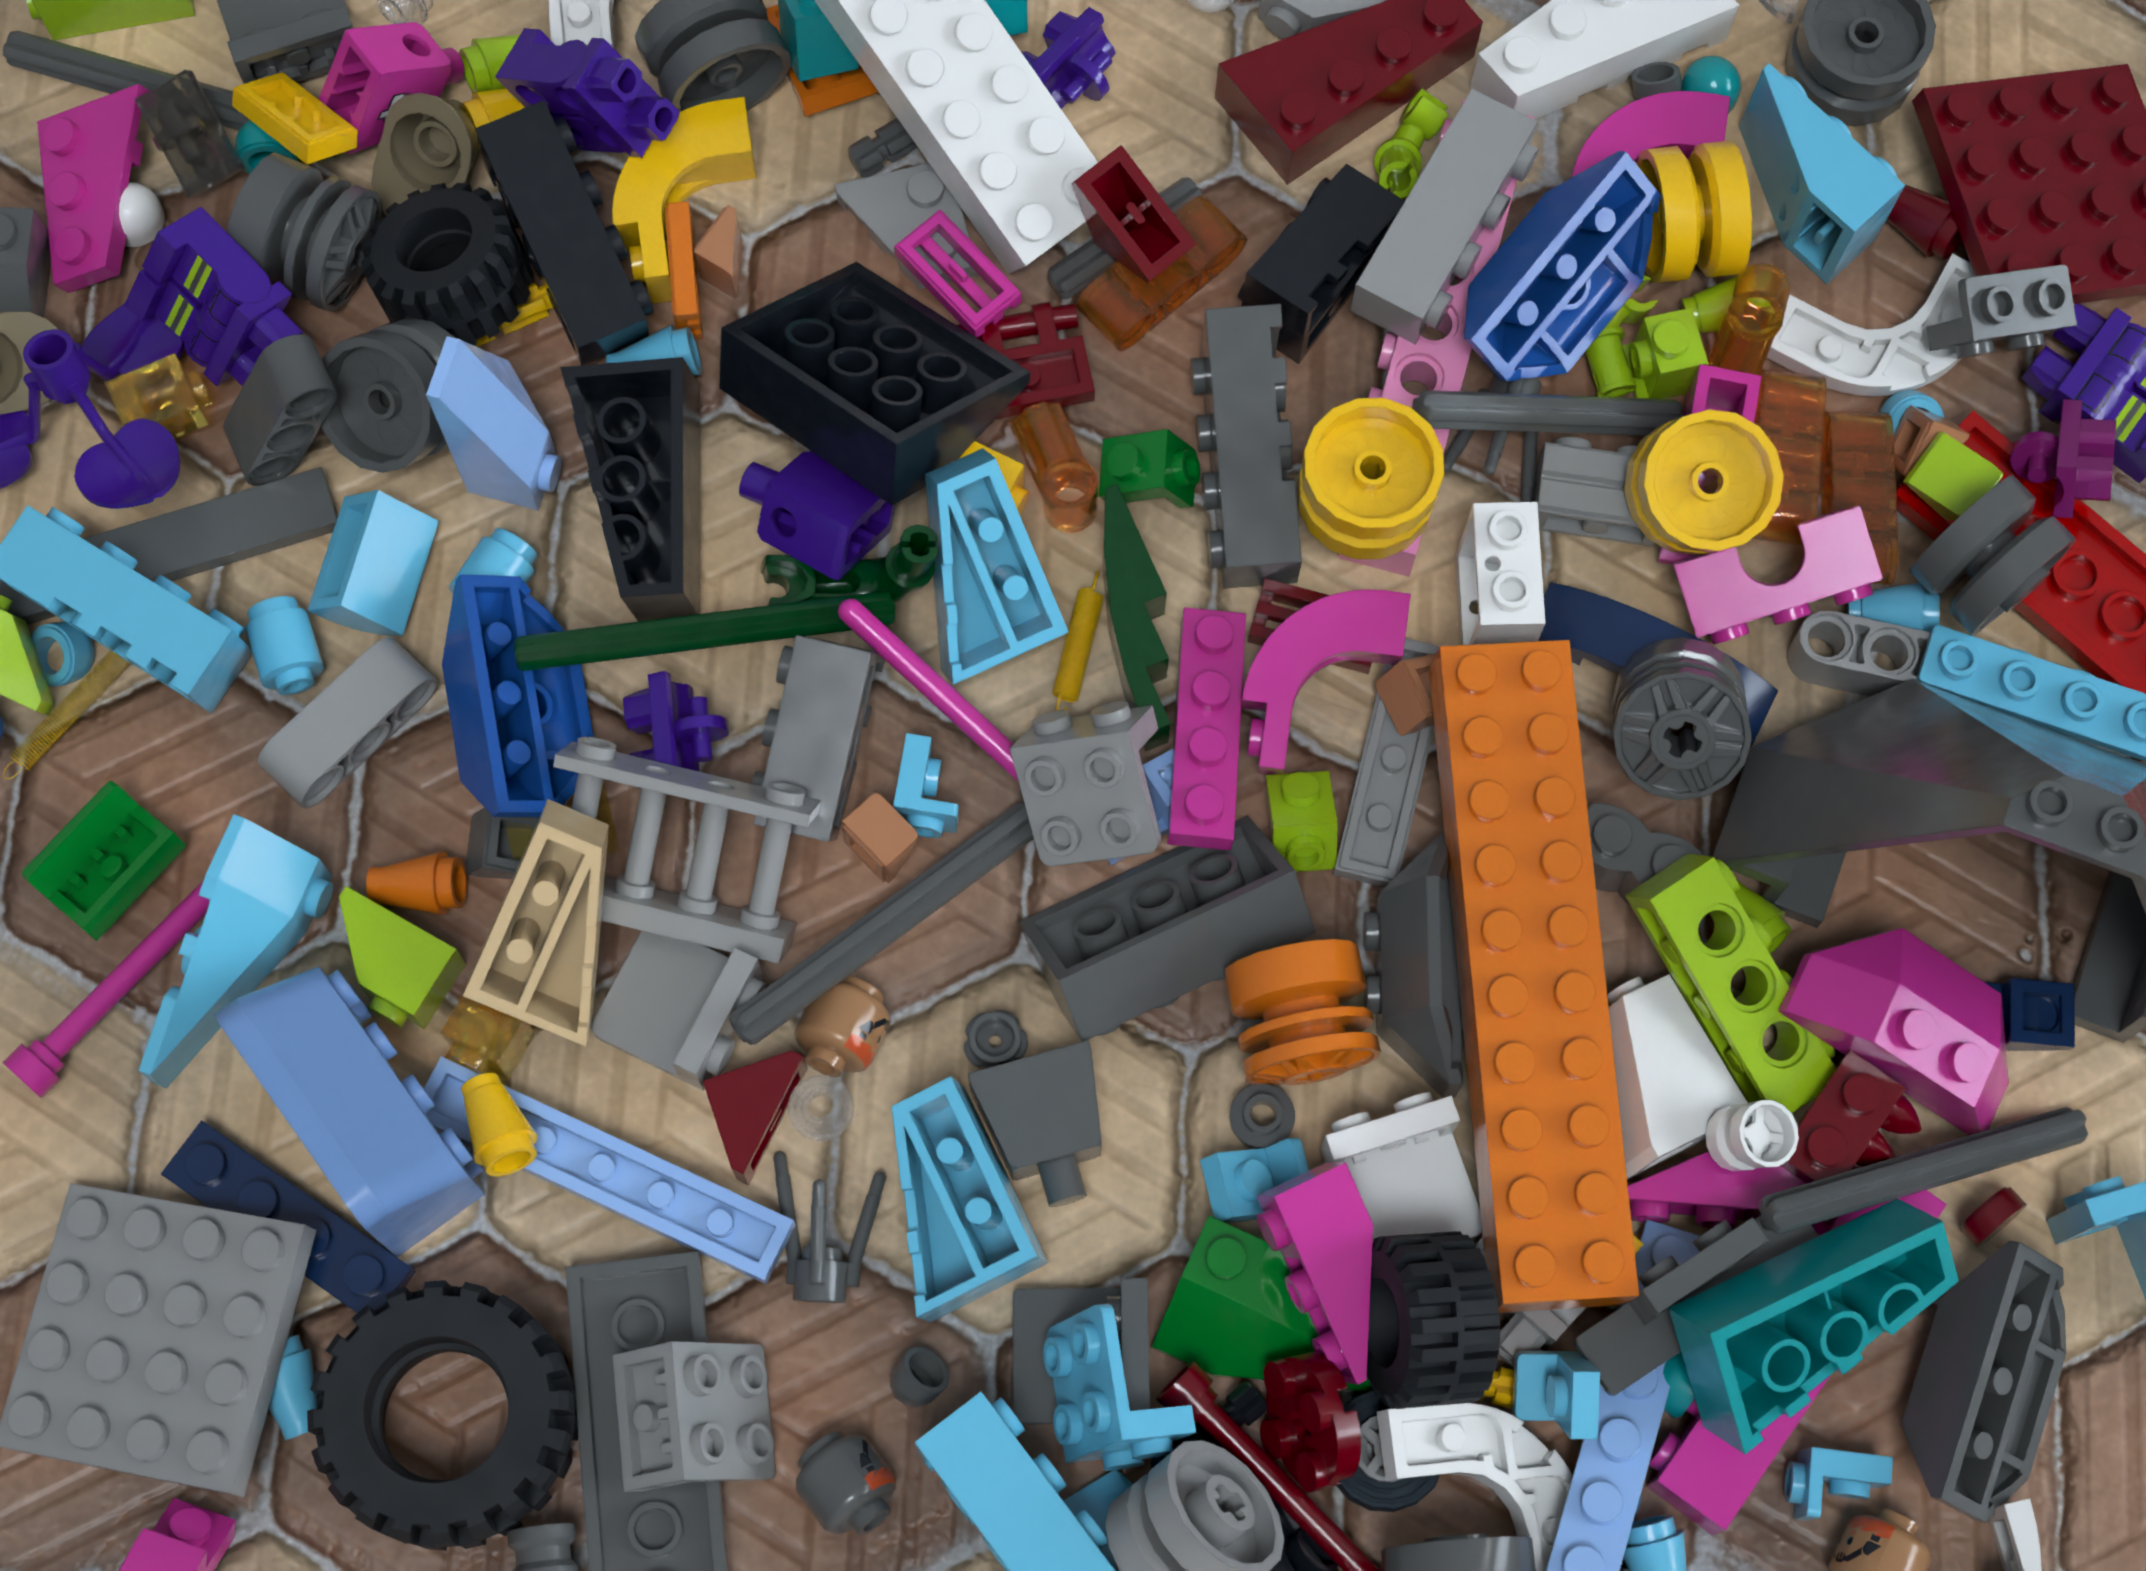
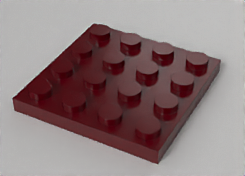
(2046, 174)

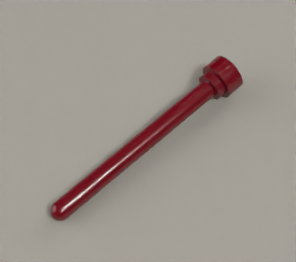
(1193, 1388)

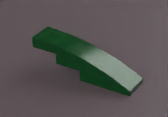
(1132, 600)

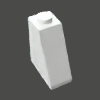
(1664, 1073)

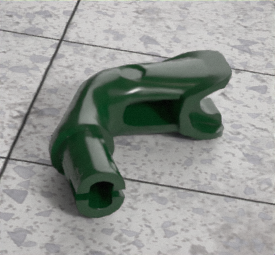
(901, 572)

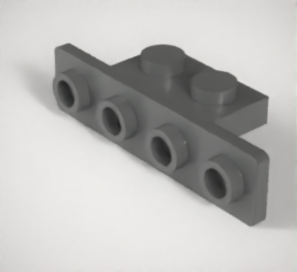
(1642, 1331)

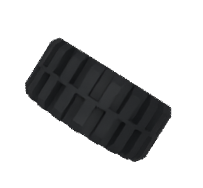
(372, 1363)

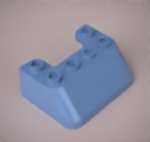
(352, 1107)

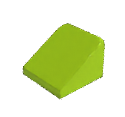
(1951, 476)

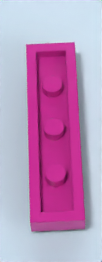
(1207, 729)

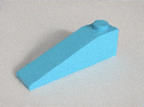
(256, 913)

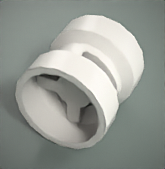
(1752, 1135)

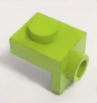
(1303, 819)

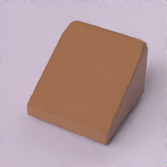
(719, 253)
(1916, 433)
(1407, 694)
(879, 836)

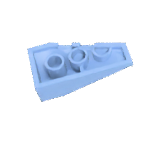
(492, 426)

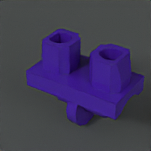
(1074, 57)
(677, 721)

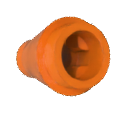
(421, 884)

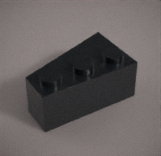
(1321, 257)

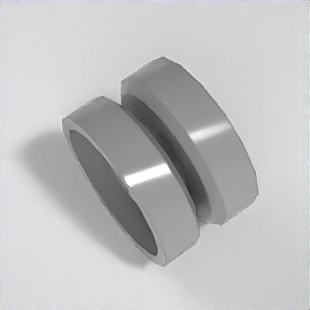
(1195, 1515)

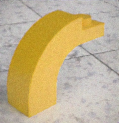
(703, 149)

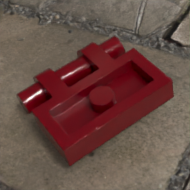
(1056, 366)

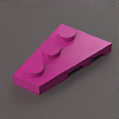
(84, 174)

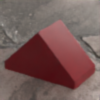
(1130, 216)
(751, 1106)

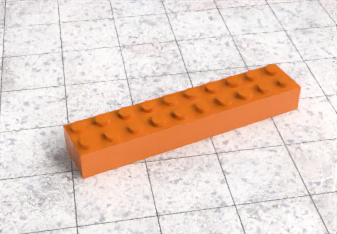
(1532, 978)

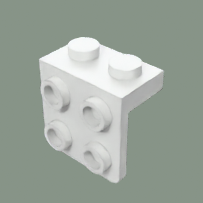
(1408, 1168)

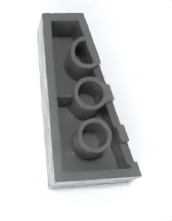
(1247, 447)

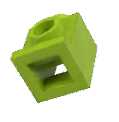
(1665, 355)

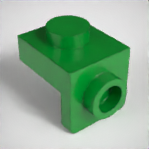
(1150, 467)

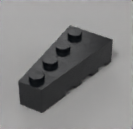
(562, 231)
(645, 471)

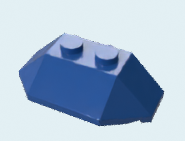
(1563, 272)
(507, 718)

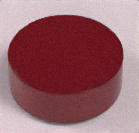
(1992, 1216)

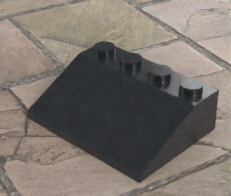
(867, 379)

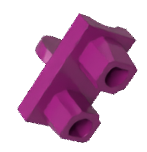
(2078, 458)

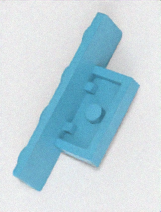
(2037, 690)

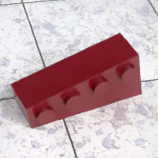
(1342, 77)

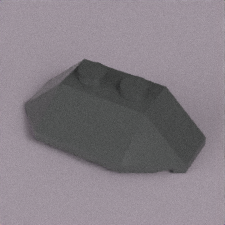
(1417, 970)
(1988, 1380)

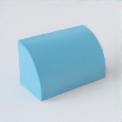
(373, 564)

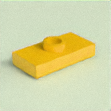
(294, 118)

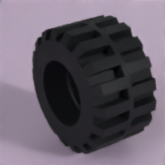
(449, 261)
(1431, 1320)

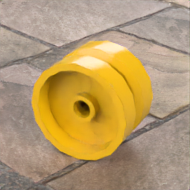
(1700, 213)
(1370, 478)
(1740, 482)

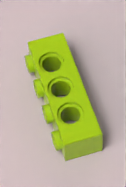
(1670, 912)

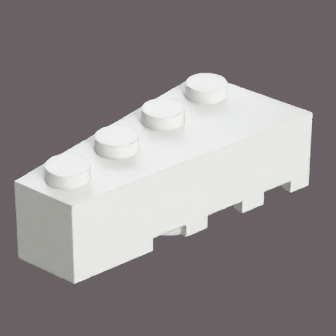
(1591, 45)

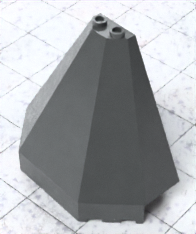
(1943, 768)

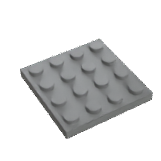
(156, 1339)

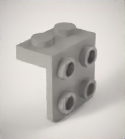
(1088, 784)
(677, 1005)

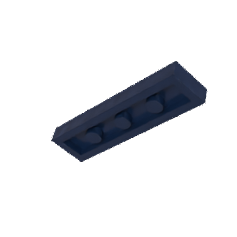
(234, 1181)

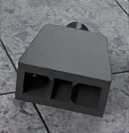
(1043, 1117)

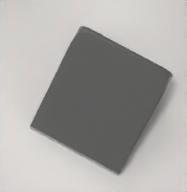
(489, 845)

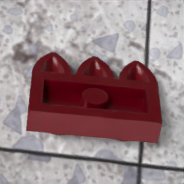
(1846, 1121)

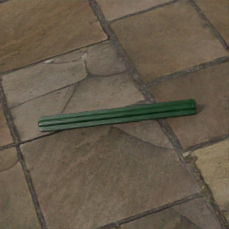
(693, 632)

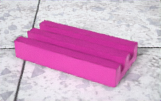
(990, 309)

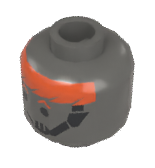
(845, 1483)

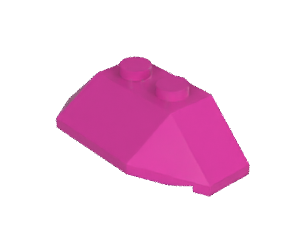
(1909, 1018)

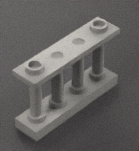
(693, 912)

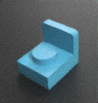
(920, 778)
(1241, 1175)
(1558, 1389)
(1845, 1471)

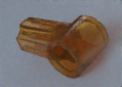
(1749, 329)
(1056, 465)

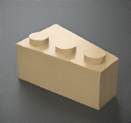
(547, 930)

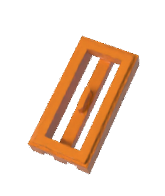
(683, 268)

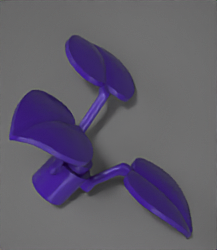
(127, 466)

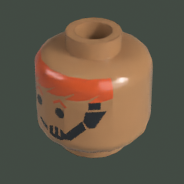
(843, 1028)
(1880, 1545)

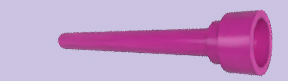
(928, 682)
(41, 1060)

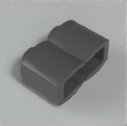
(1626, 850)

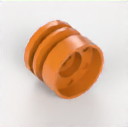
(1299, 999)

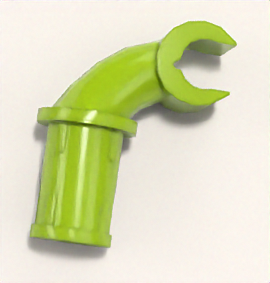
(1400, 158)
(1607, 355)

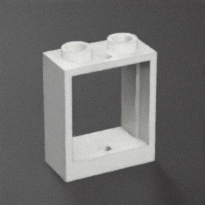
(1501, 572)

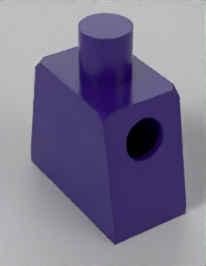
(816, 513)

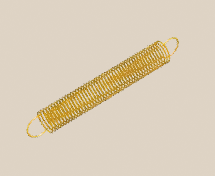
(59, 735)

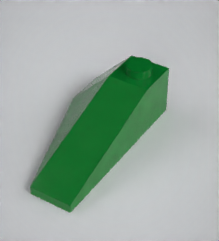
(1235, 1308)

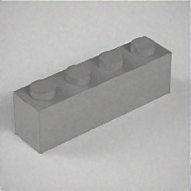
(1444, 216)

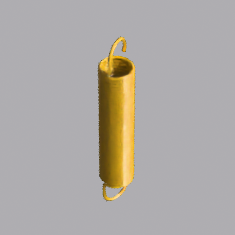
(1078, 644)

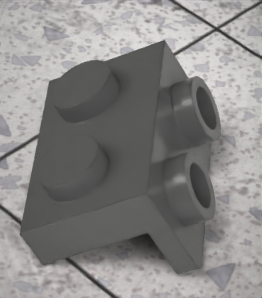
(2008, 308)

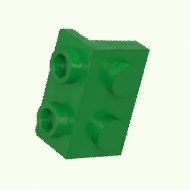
(103, 860)

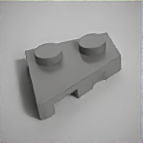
(897, 204)

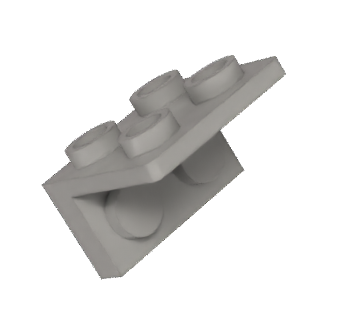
(693, 1414)

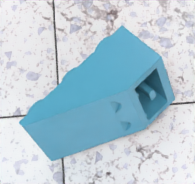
(1815, 177)

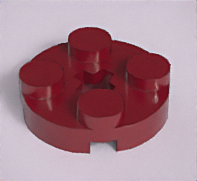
(1309, 1422)

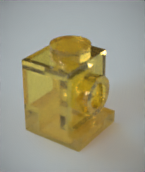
(157, 384)
(486, 1039)

